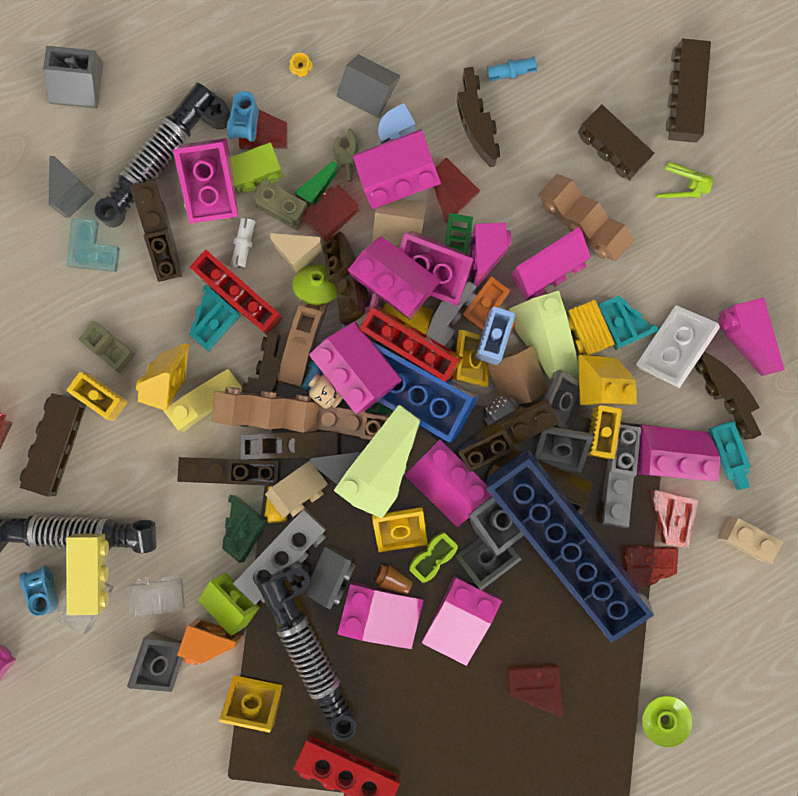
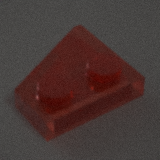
(537, 686)

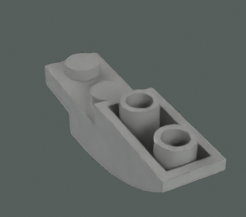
(449, 314)
(620, 477)

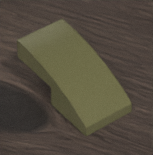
(106, 346)

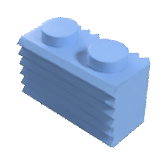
(495, 335)

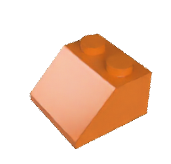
(205, 641)

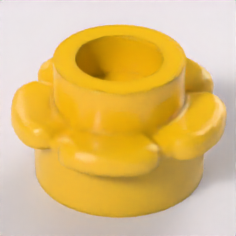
(299, 58)

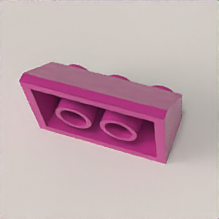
(396, 169)
(488, 247)
(551, 265)
(394, 277)
(355, 367)
(677, 454)
(448, 483)

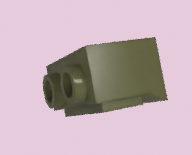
(280, 204)

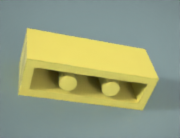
(86, 574)

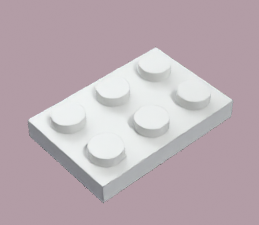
(678, 346)

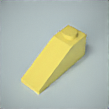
(199, 402)

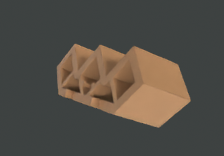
(568, 205)
(265, 410)

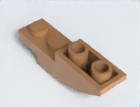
(301, 343)
(347, 422)

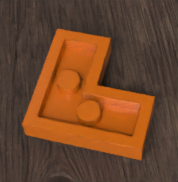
(489, 296)

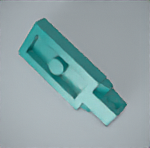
(732, 453)

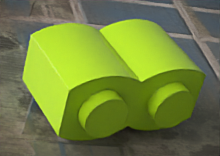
(438, 551)

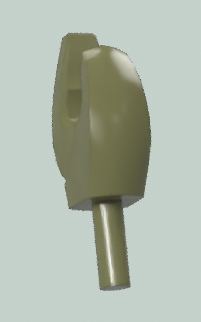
(344, 156)

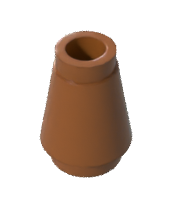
(392, 580)

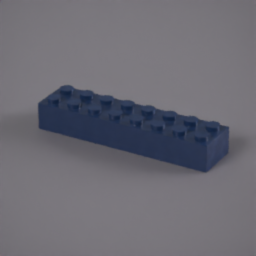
(569, 546)

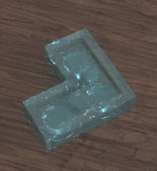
(84, 251)

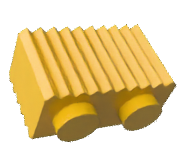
(589, 329)
(97, 396)
(605, 431)

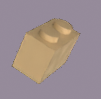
(296, 489)
(750, 540)

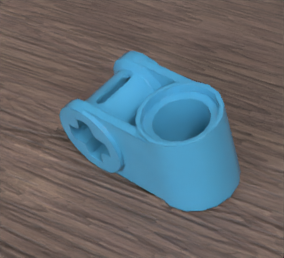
(243, 121)
(37, 589)

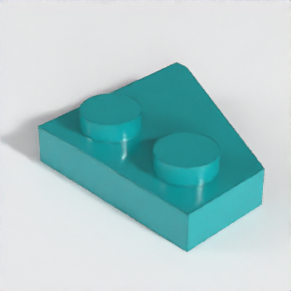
(212, 319)
(624, 322)

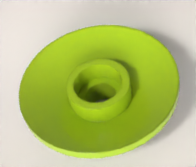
(312, 285)
(675, 729)

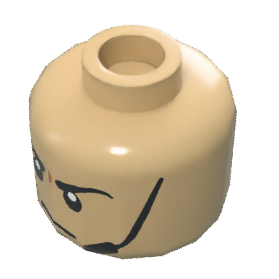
(324, 392)

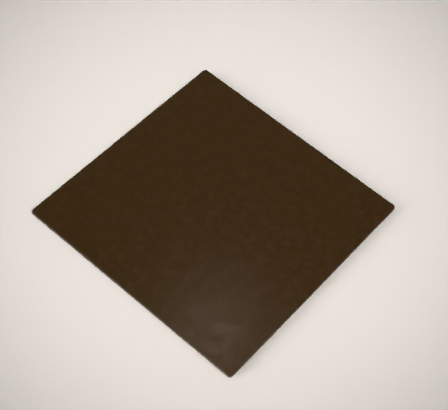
(427, 714)

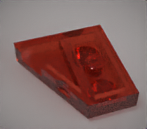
(268, 130)
(455, 189)
(674, 517)
(650, 563)

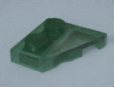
(242, 529)

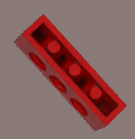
(236, 292)
(411, 343)
(340, 760)

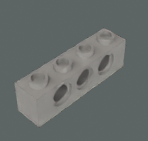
(303, 523)

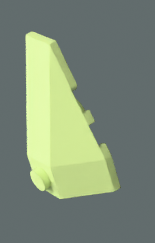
(545, 326)
(376, 474)

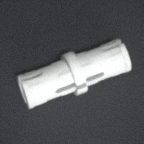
(242, 243)

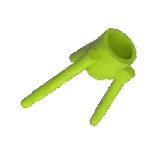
(697, 182)

